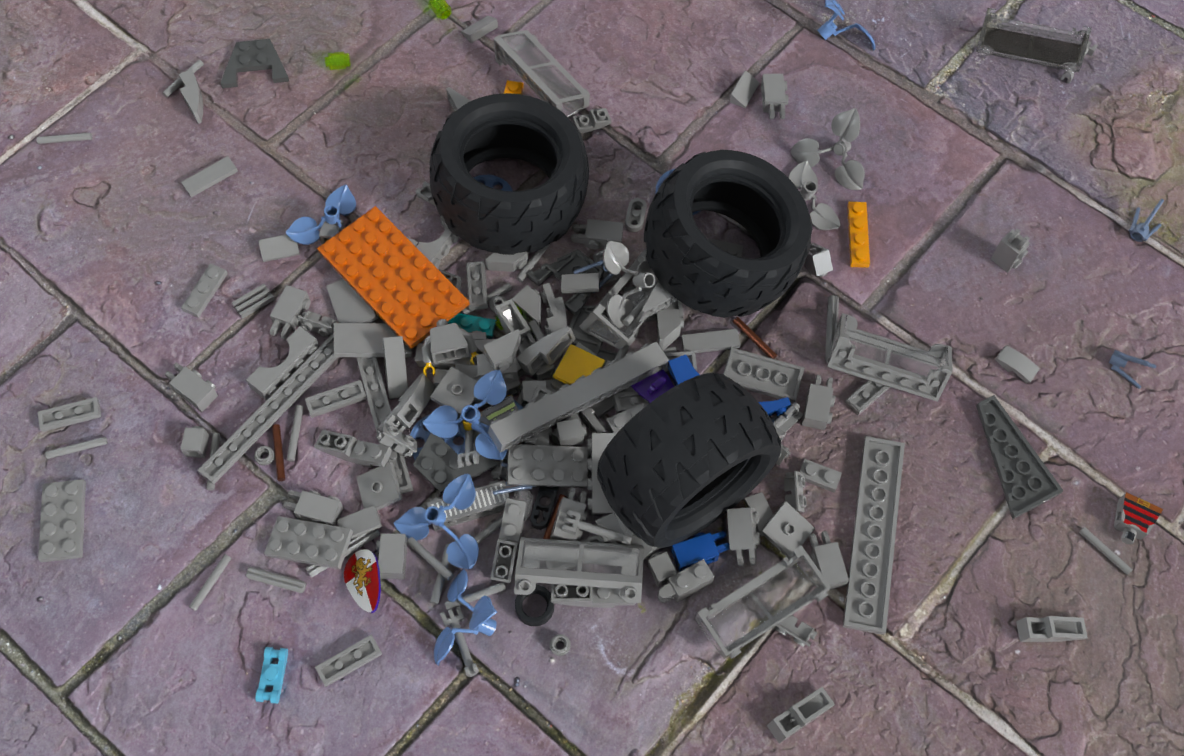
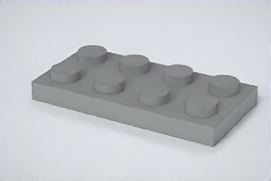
(547, 466)
(62, 521)
(308, 542)

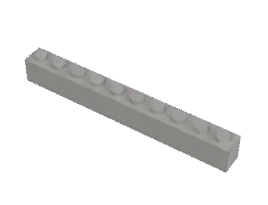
(577, 396)

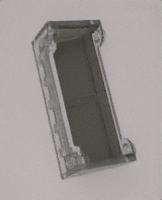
(1033, 42)

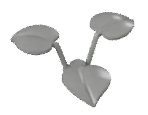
(846, 126)
(823, 215)
(614, 259)

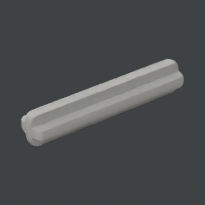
(276, 579)

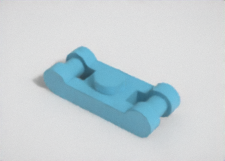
(272, 675)

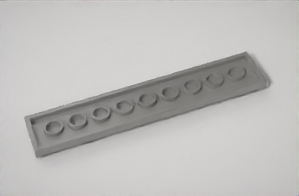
(874, 536)

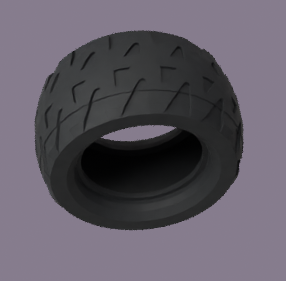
(516, 129)
(753, 196)
(687, 459)

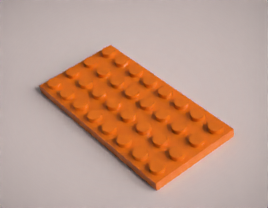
(393, 276)

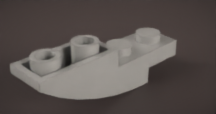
(555, 312)
(410, 404)
(353, 450)
(508, 540)
(586, 596)

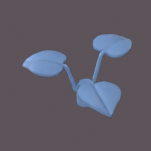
(829, 27)
(305, 229)
(444, 419)
(414, 523)
(479, 622)

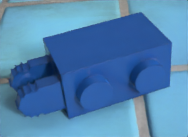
(698, 548)

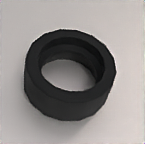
(535, 621)

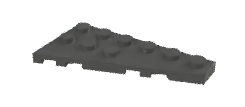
(1019, 468)

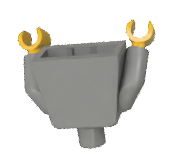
(446, 344)

